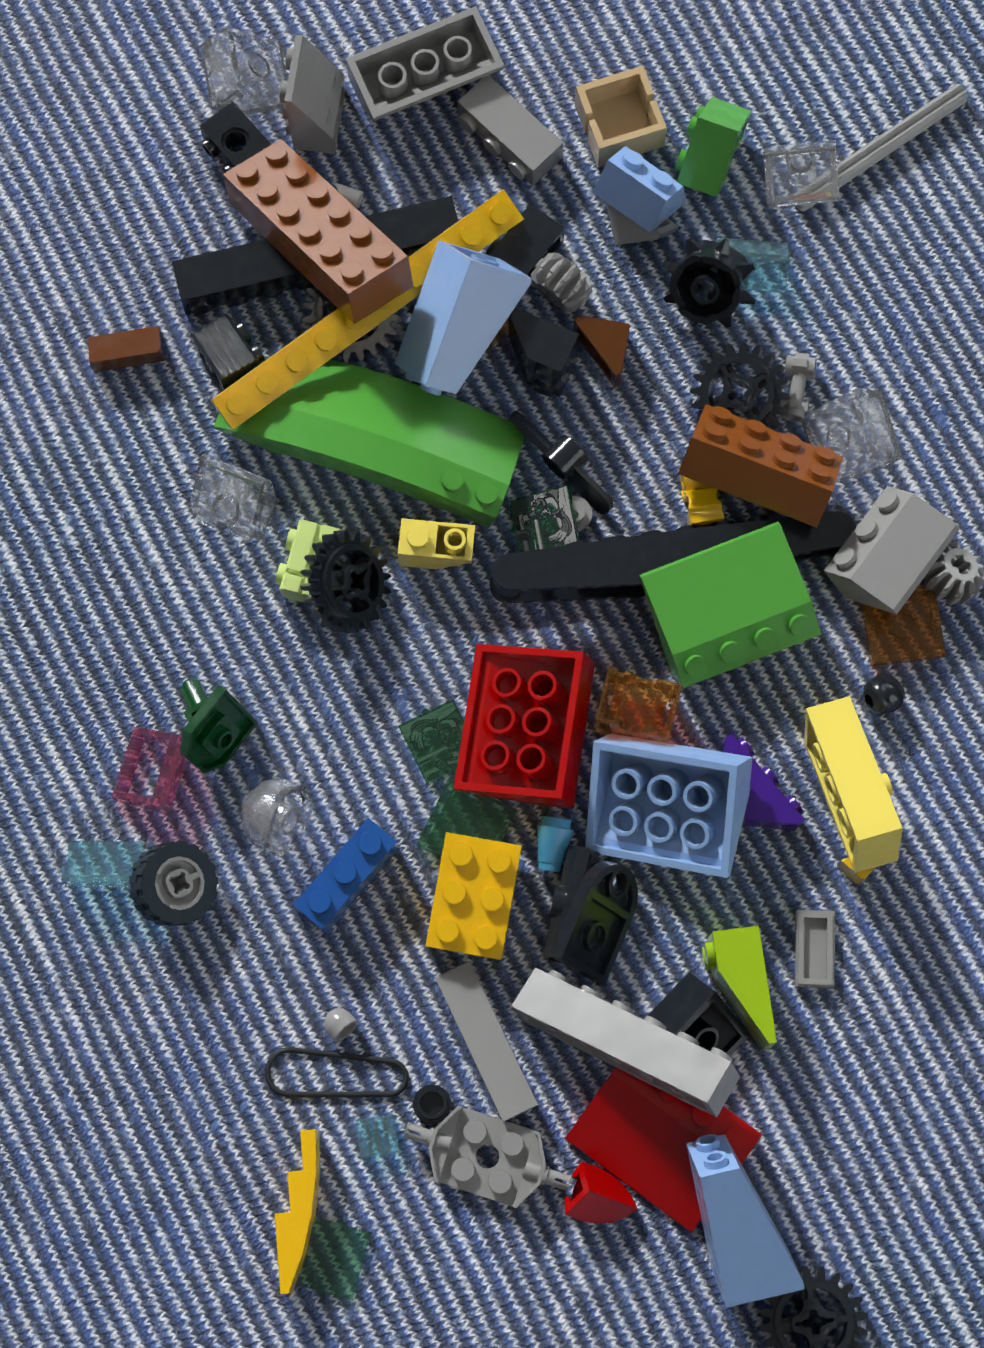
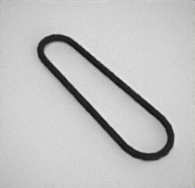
(335, 1093)

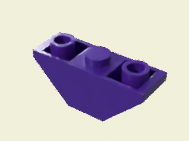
(766, 803)

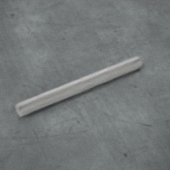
(898, 135)

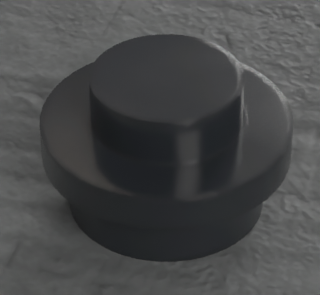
(432, 1104)

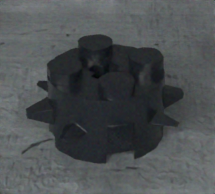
(712, 263)

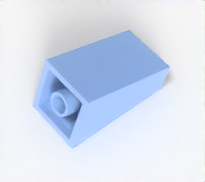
(457, 316)
(739, 1233)

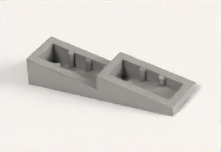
(486, 1041)

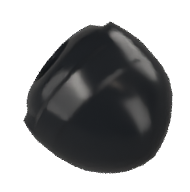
(883, 694)

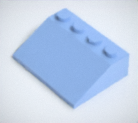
(667, 803)

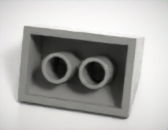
(891, 550)

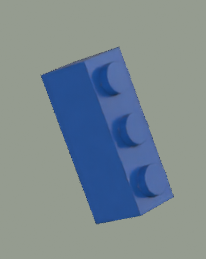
(346, 876)

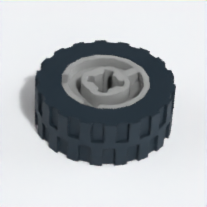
(173, 883)

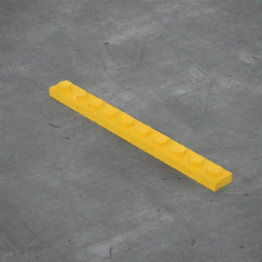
(338, 332)

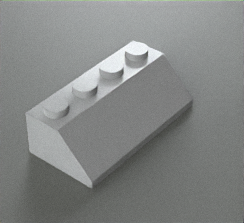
(423, 64)

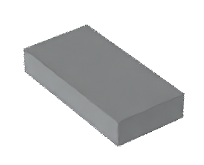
(814, 949)

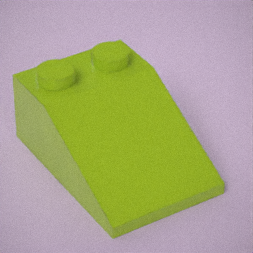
(741, 976)

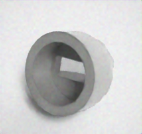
(339, 1024)

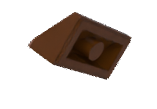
(125, 349)

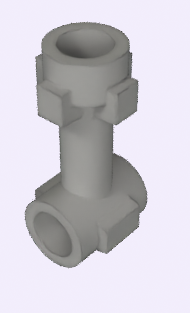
(799, 368)

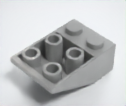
(312, 98)

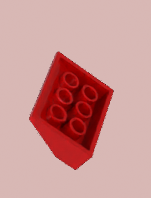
(525, 724)
(643, 1141)

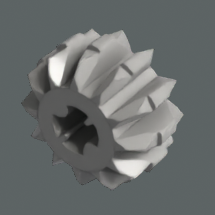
(561, 282)
(955, 575)

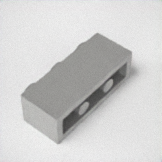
(509, 130)

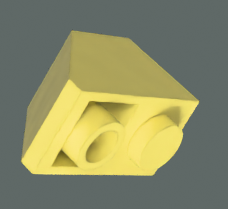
(435, 544)

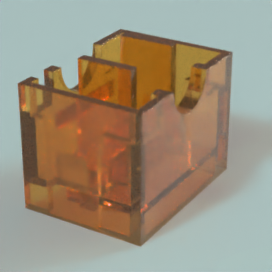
(637, 706)

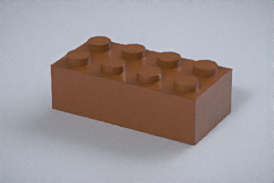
(761, 465)

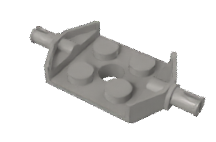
(454, 1159)

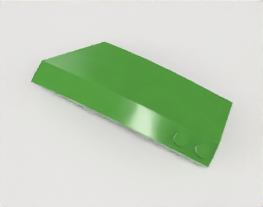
(392, 438)

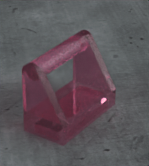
(168, 778)

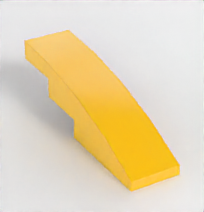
(295, 1227)

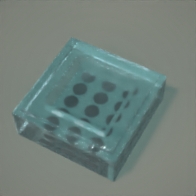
(377, 1136)

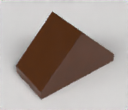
(605, 343)

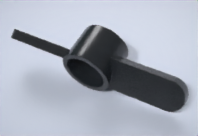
(565, 461)

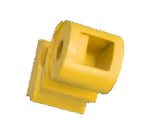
(703, 505)

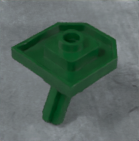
(214, 726)

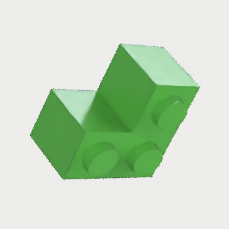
(714, 137)

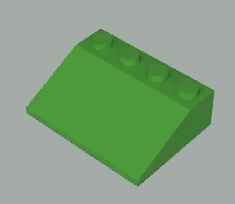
(729, 605)

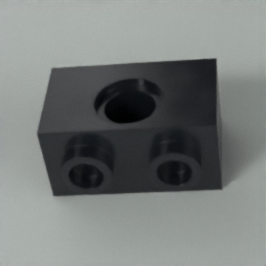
(228, 129)

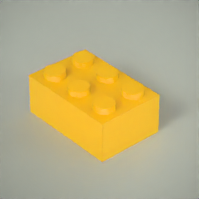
(474, 896)

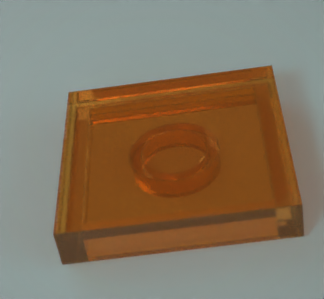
(909, 635)

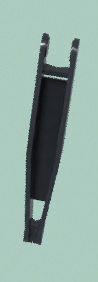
(613, 565)

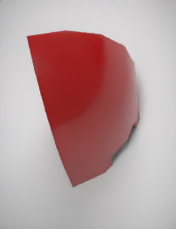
(598, 1196)

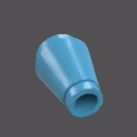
(553, 842)

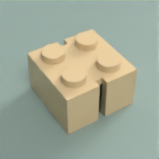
(616, 117)

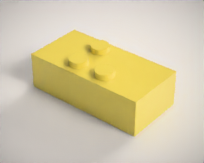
(853, 784)

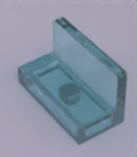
(770, 263)
(100, 863)

